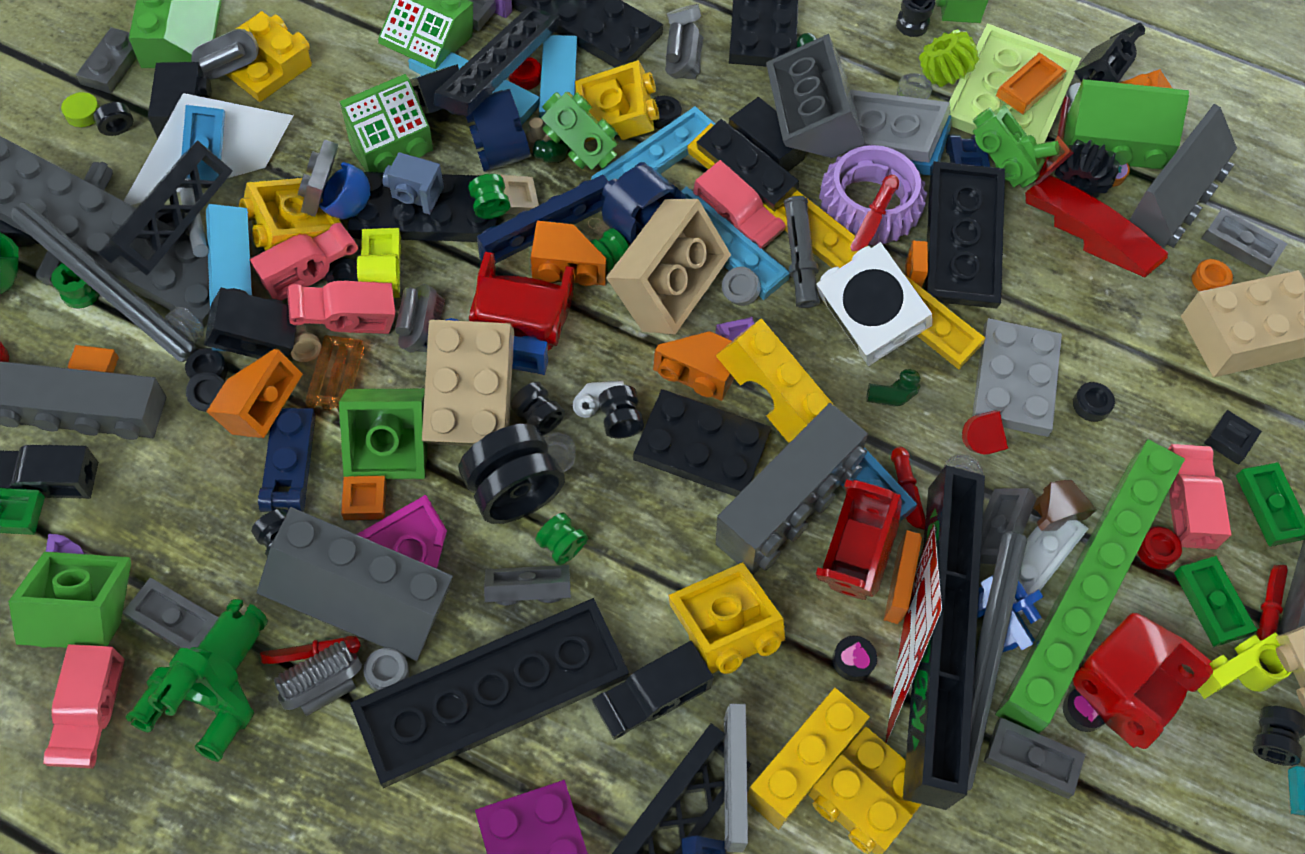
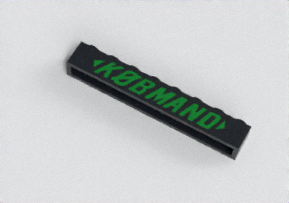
(945, 677)

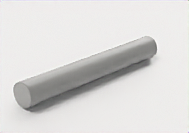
(195, 228)

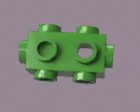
(569, 120)
(1010, 146)

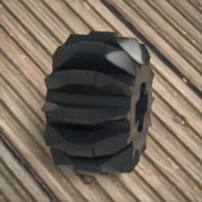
(1089, 168)

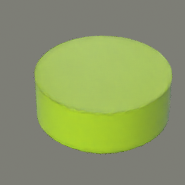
(79, 109)

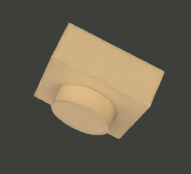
(520, 193)

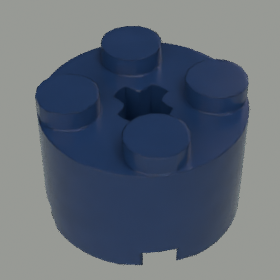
(498, 131)
(635, 199)

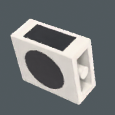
(874, 303)

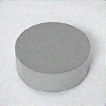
(684, 14)
(741, 286)
(385, 668)

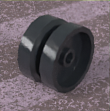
(511, 473)

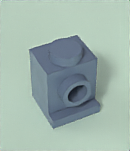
(414, 181)

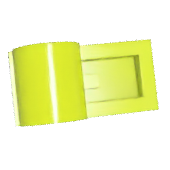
(380, 257)
(1247, 667)

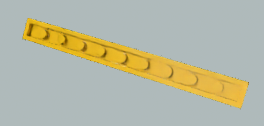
(832, 242)

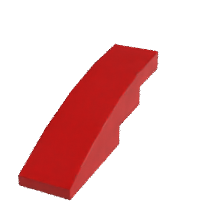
(1102, 228)

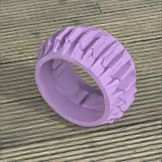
(873, 164)

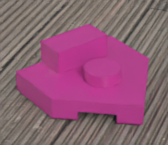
(412, 532)

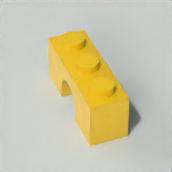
(764, 359)
(806, 758)

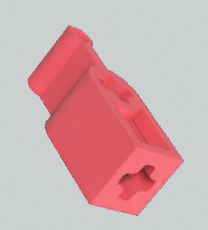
(738, 204)
(302, 259)
(344, 306)
(1198, 500)
(83, 704)

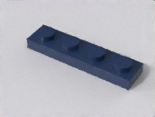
(564, 208)

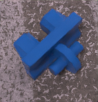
(1017, 632)

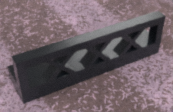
(154, 203)
(673, 791)

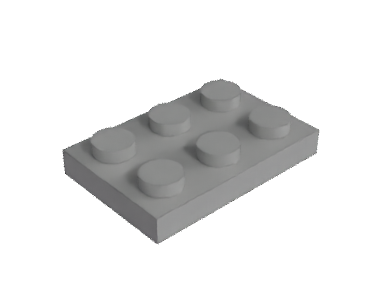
(901, 122)
(1018, 376)

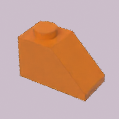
(255, 395)

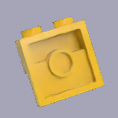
(278, 60)
(622, 99)
(277, 213)
(729, 618)
(866, 793)

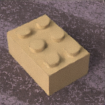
(669, 266)
(1249, 323)
(467, 381)

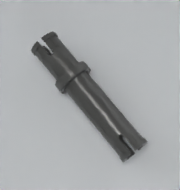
(803, 265)

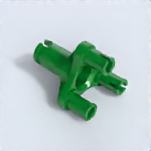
(208, 679)

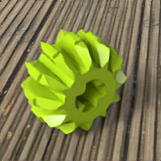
(949, 58)

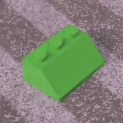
(171, 29)
(1130, 119)

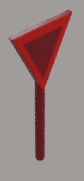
(1054, 162)

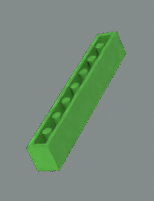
(1090, 589)

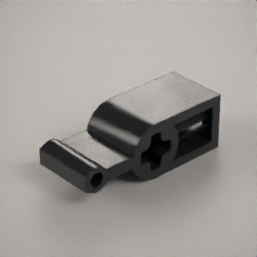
(1111, 57)
(51, 469)
(654, 690)

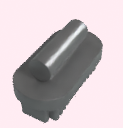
(683, 51)
(226, 53)
(414, 314)
(318, 679)

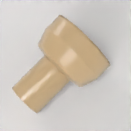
(536, 132)
(305, 346)

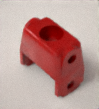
(526, 303)
(862, 540)
(1139, 678)

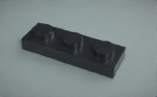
(749, 163)

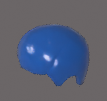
(345, 192)

